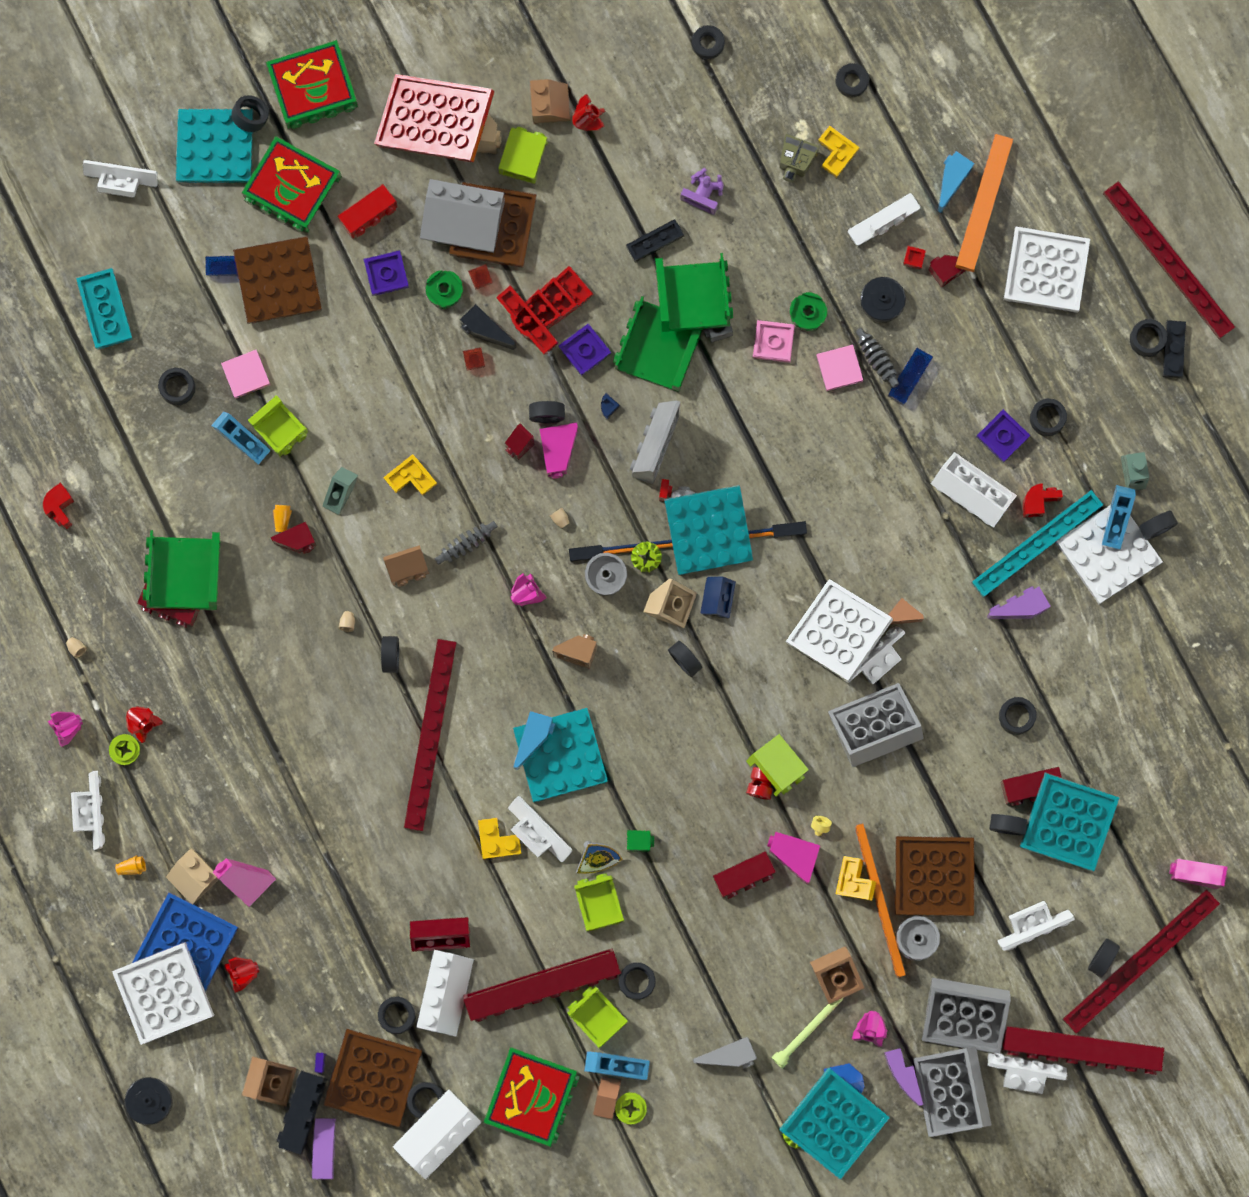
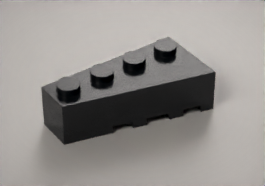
(302, 1112)

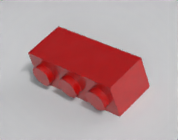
(368, 211)

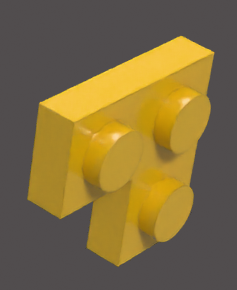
(841, 148)
(410, 471)
(494, 845)
(850, 882)

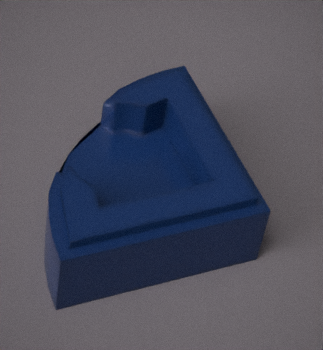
(608, 406)

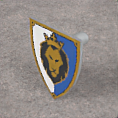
(597, 858)

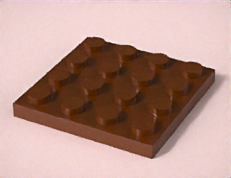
(512, 233)
(277, 280)
(934, 876)
(373, 1077)

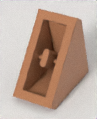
(905, 613)
(607, 1097)

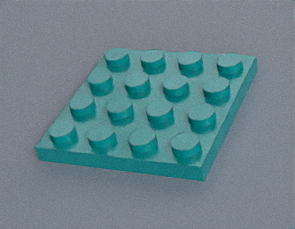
(212, 147)
(708, 529)
(566, 759)
(1069, 821)
(834, 1123)

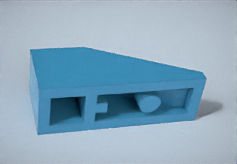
(955, 172)
(240, 437)
(1118, 516)
(535, 734)
(616, 1065)

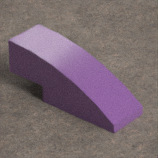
(904, 1076)
(323, 1149)

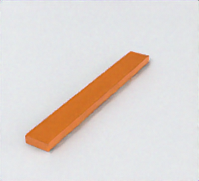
(984, 203)
(880, 901)

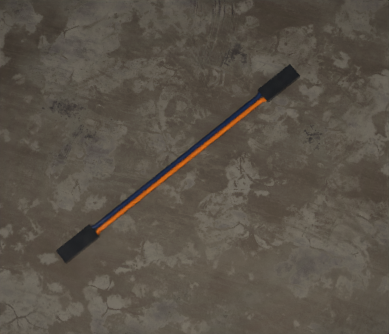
(779, 530)

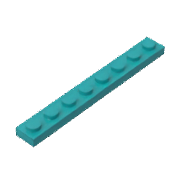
(1037, 543)

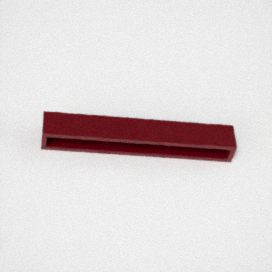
(541, 984)
(1085, 1049)

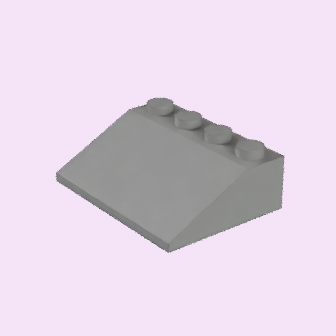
(462, 215)
(656, 441)
(876, 725)
(966, 1015)
(952, 1091)

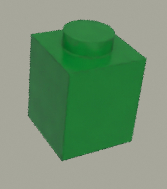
(639, 841)

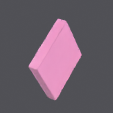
(773, 341)
(839, 368)
(245, 374)

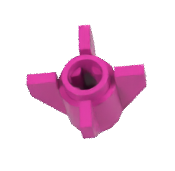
(526, 591)
(65, 726)
(871, 1028)

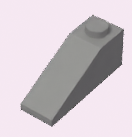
(733, 1054)

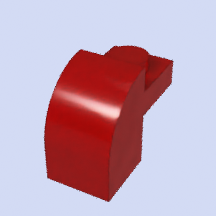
(1034, 500)
(54, 503)

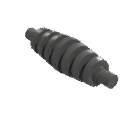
(877, 357)
(466, 542)

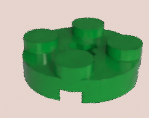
(444, 278)
(817, 306)

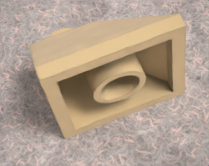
(671, 603)

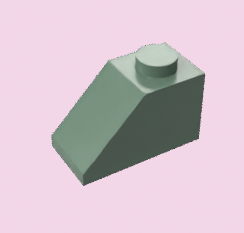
(339, 490)

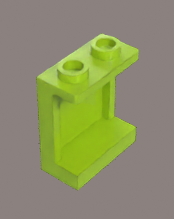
(522, 154)
(278, 426)
(779, 764)
(598, 902)
(596, 1016)

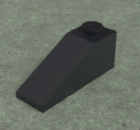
(483, 327)

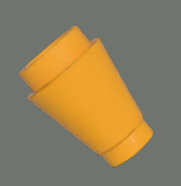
(281, 517)
(132, 866)

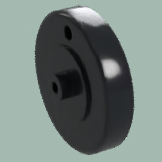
(882, 299)
(148, 1101)

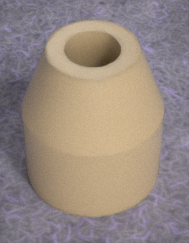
(560, 518)
(347, 622)
(76, 647)

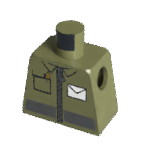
(797, 157)

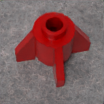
(587, 115)
(141, 721)
(241, 972)

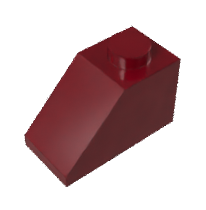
(944, 269)
(519, 442)
(296, 539)

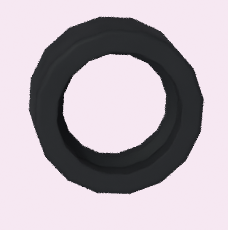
(254, 103)
(1145, 352)
(176, 372)
(1048, 403)
(546, 412)
(1158, 525)
(390, 654)
(685, 658)
(1017, 701)
(1008, 824)
(1104, 957)
(622, 981)
(396, 1000)
(414, 1091)

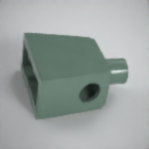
(1135, 470)

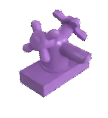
(701, 197)

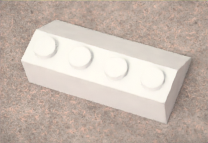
(973, 489)
(444, 993)
(437, 1134)

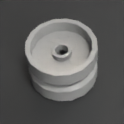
(601, 584)
(925, 947)

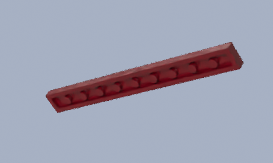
(1168, 260)
(430, 735)
(1141, 961)

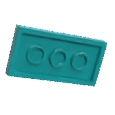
(104, 308)

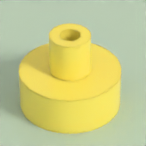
(821, 825)

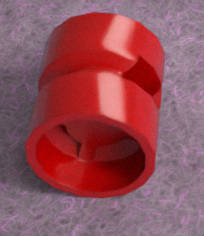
(760, 785)

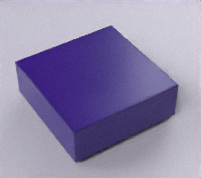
(320, 1062)

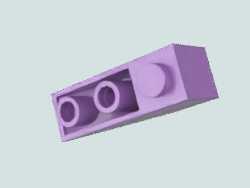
(1023, 607)

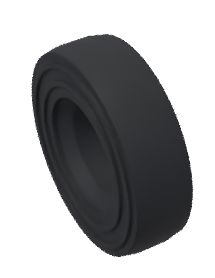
(708, 30)
(852, 68)

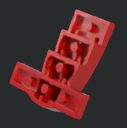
(545, 307)

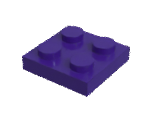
(386, 273)
(584, 349)
(1003, 436)

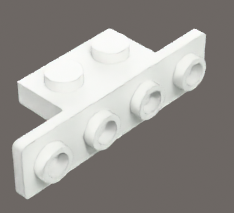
(119, 179)
(884, 219)
(882, 656)
(87, 811)
(536, 832)
(1032, 923)
(1026, 1074)

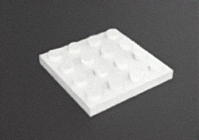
(1046, 269)
(1103, 567)
(839, 630)
(163, 993)

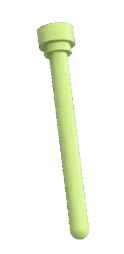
(783, 1056)

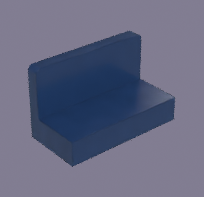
(718, 596)

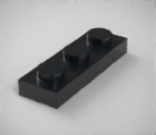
(654, 240)
(1174, 349)

